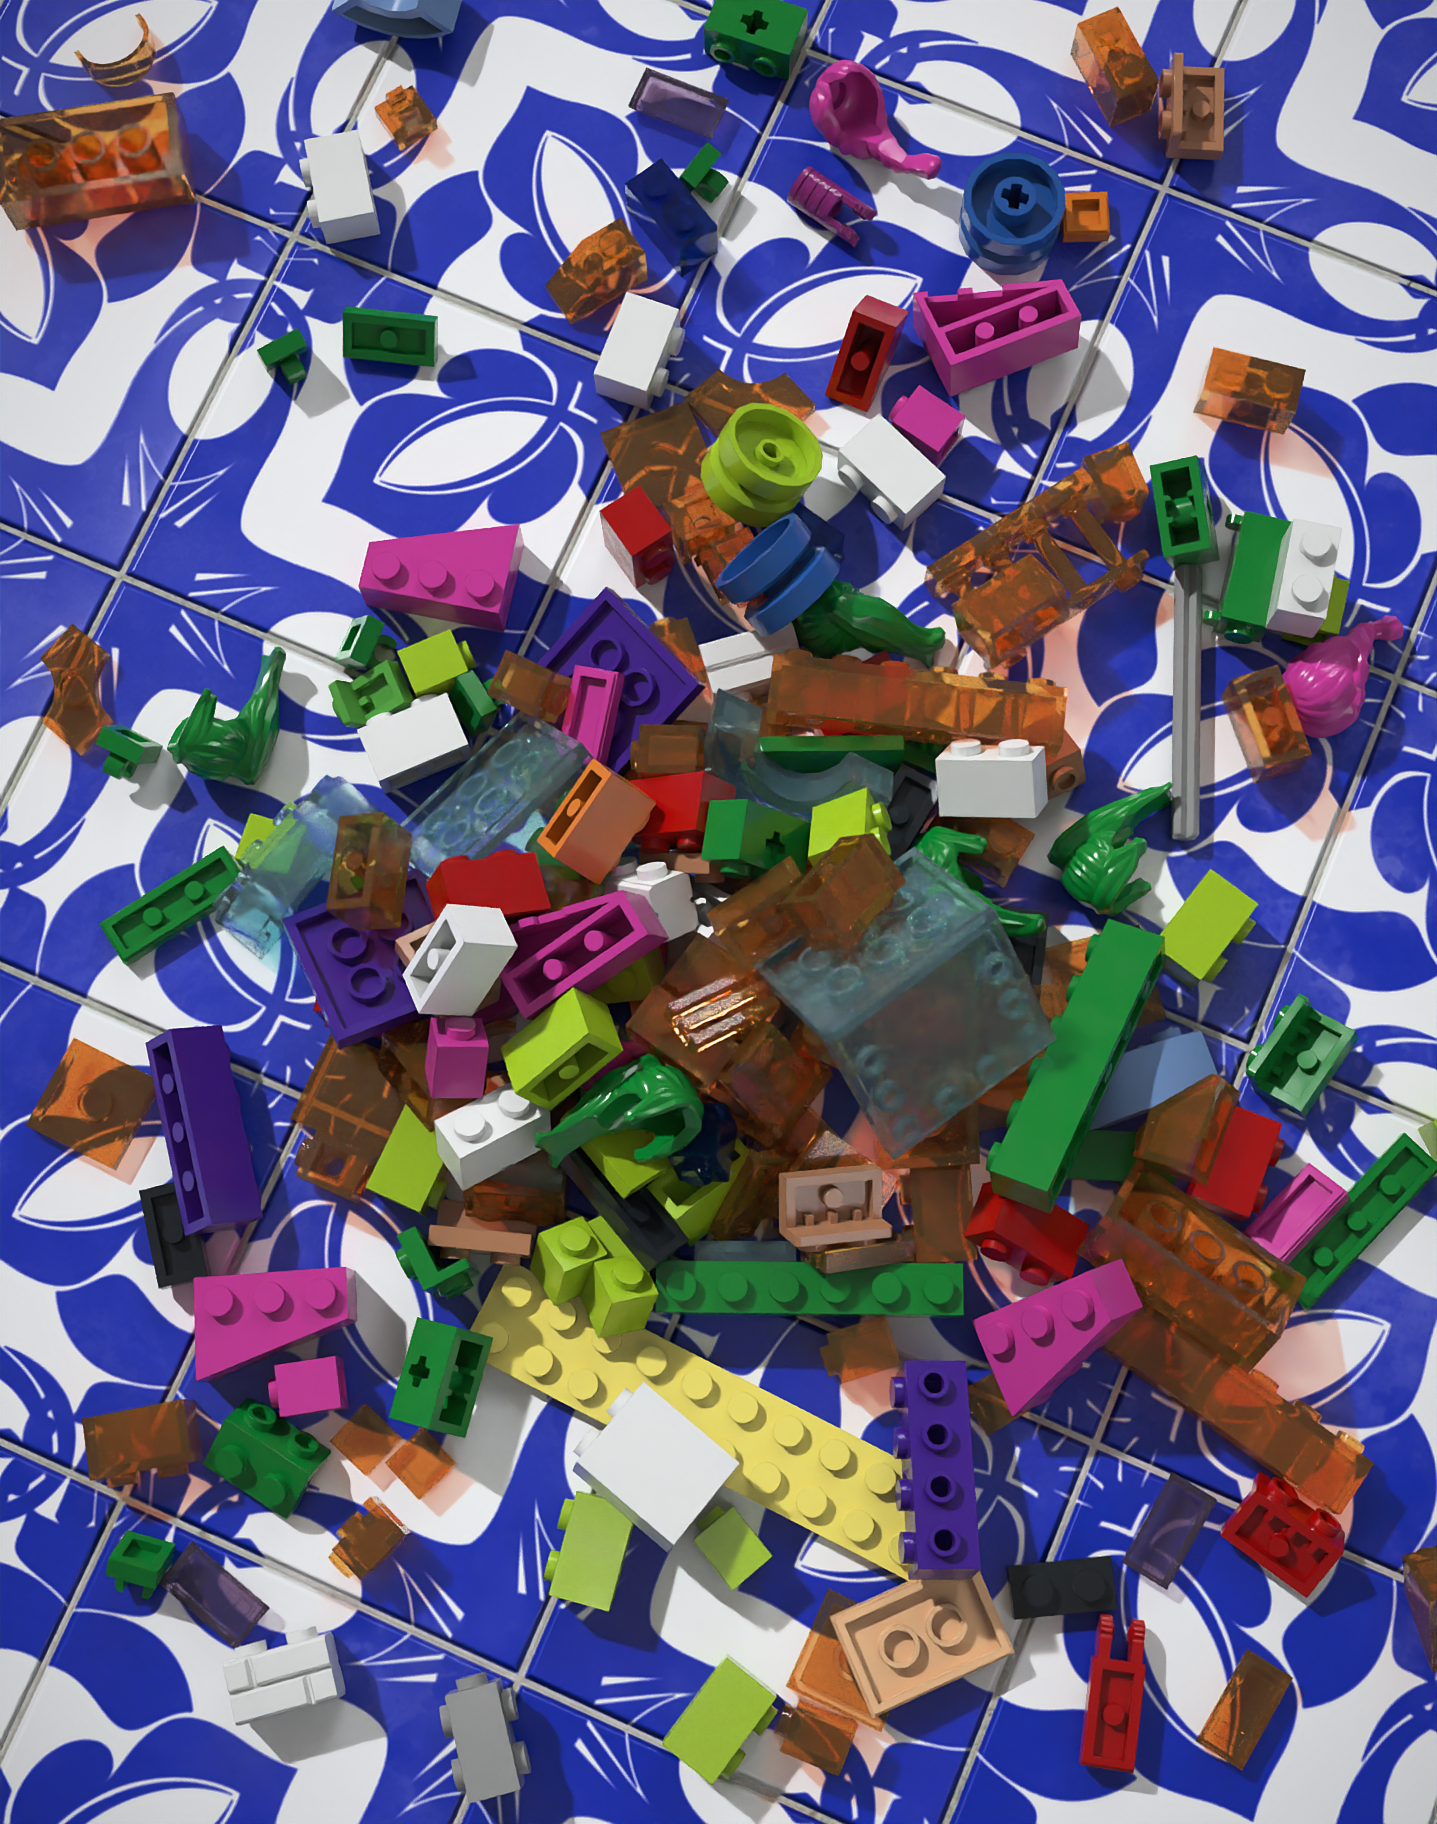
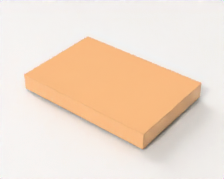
(919, 1639)

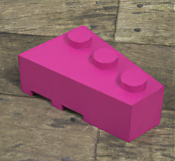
(995, 332)
(446, 575)
(578, 948)
(262, 1314)
(1054, 1331)

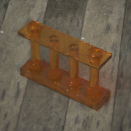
(1031, 524)

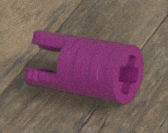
(823, 201)

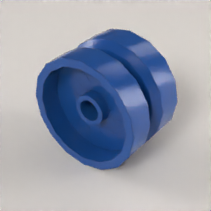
(1011, 213)
(778, 575)

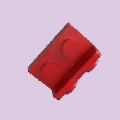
(1285, 1534)

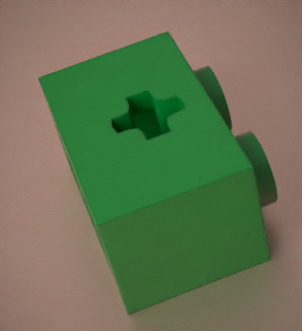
(757, 34)
(1184, 512)
(752, 838)
(441, 1377)

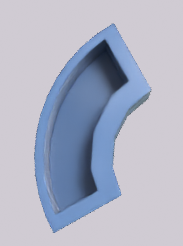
(402, 17)
(1153, 1075)

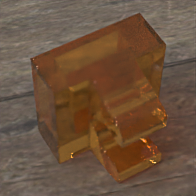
(405, 116)

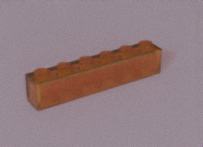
(913, 703)
(1242, 1409)

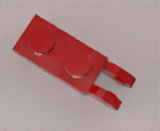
(1113, 1700)

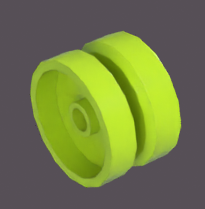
(761, 464)

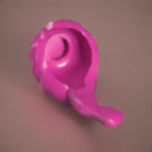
(852, 117)
(1331, 677)

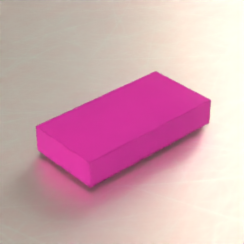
(593, 709)
(1297, 1213)

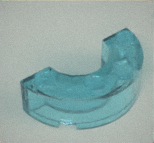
(738, 758)
(287, 864)

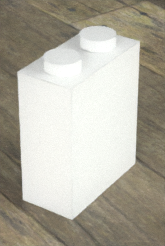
(653, 1464)

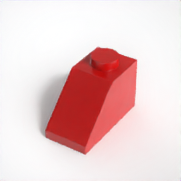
(866, 352)

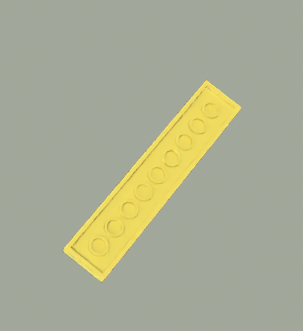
(783, 1452)

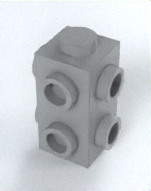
(480, 1722)

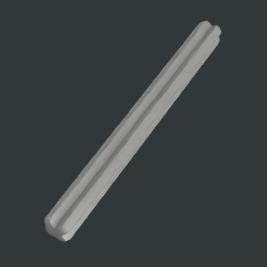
(1186, 702)

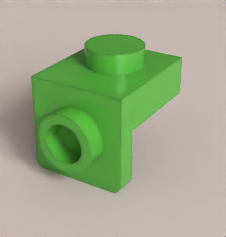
(370, 694)

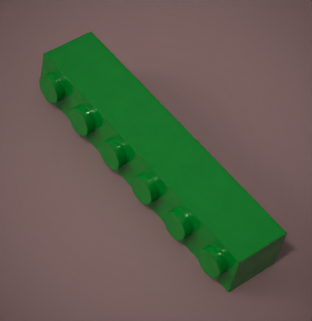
(1077, 1066)
(806, 1291)

